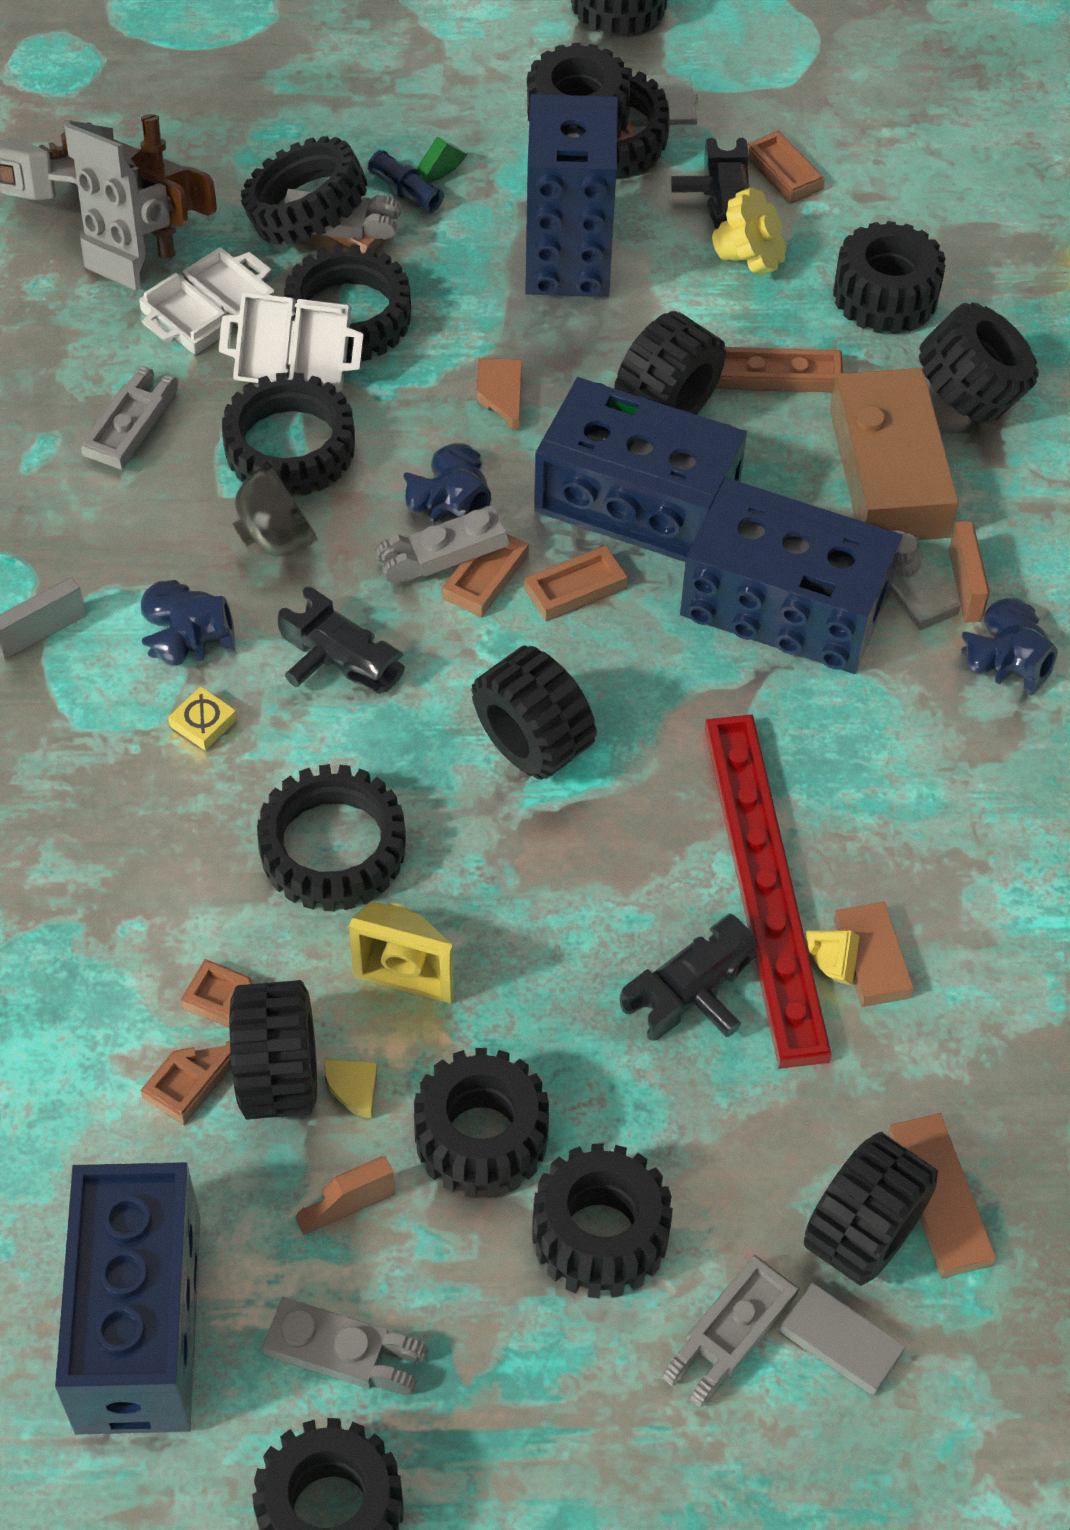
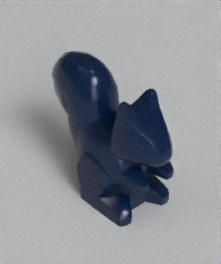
(455, 489)
(192, 619)
(1017, 646)

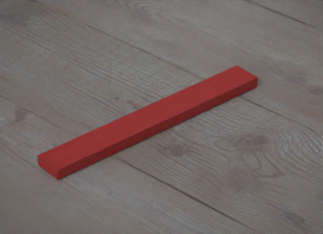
(767, 893)

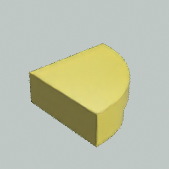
(834, 953)
(352, 1084)

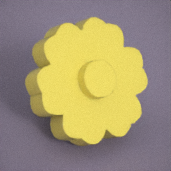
(751, 233)

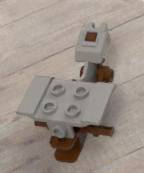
(119, 190)

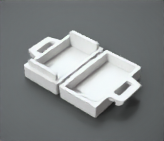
(194, 303)
(272, 339)

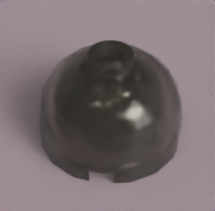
(271, 515)

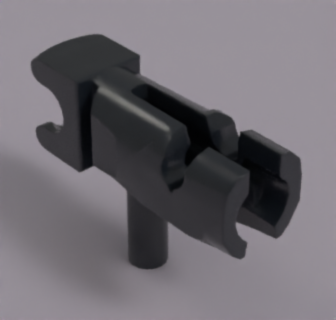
(724, 177)
(337, 642)
(693, 980)

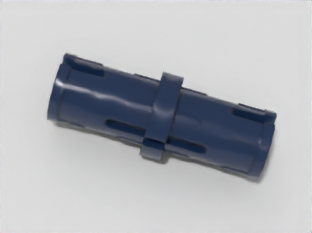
(405, 181)

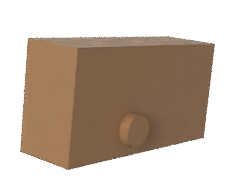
(893, 452)

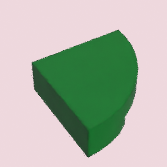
(440, 160)

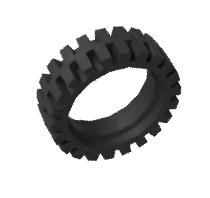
(653, 139)
(315, 210)
(359, 269)
(282, 397)
(331, 885)

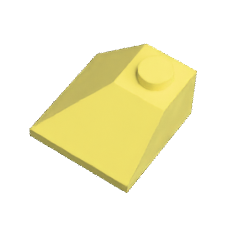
(401, 951)

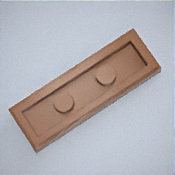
(780, 369)
(951, 1216)

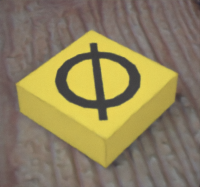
(202, 718)

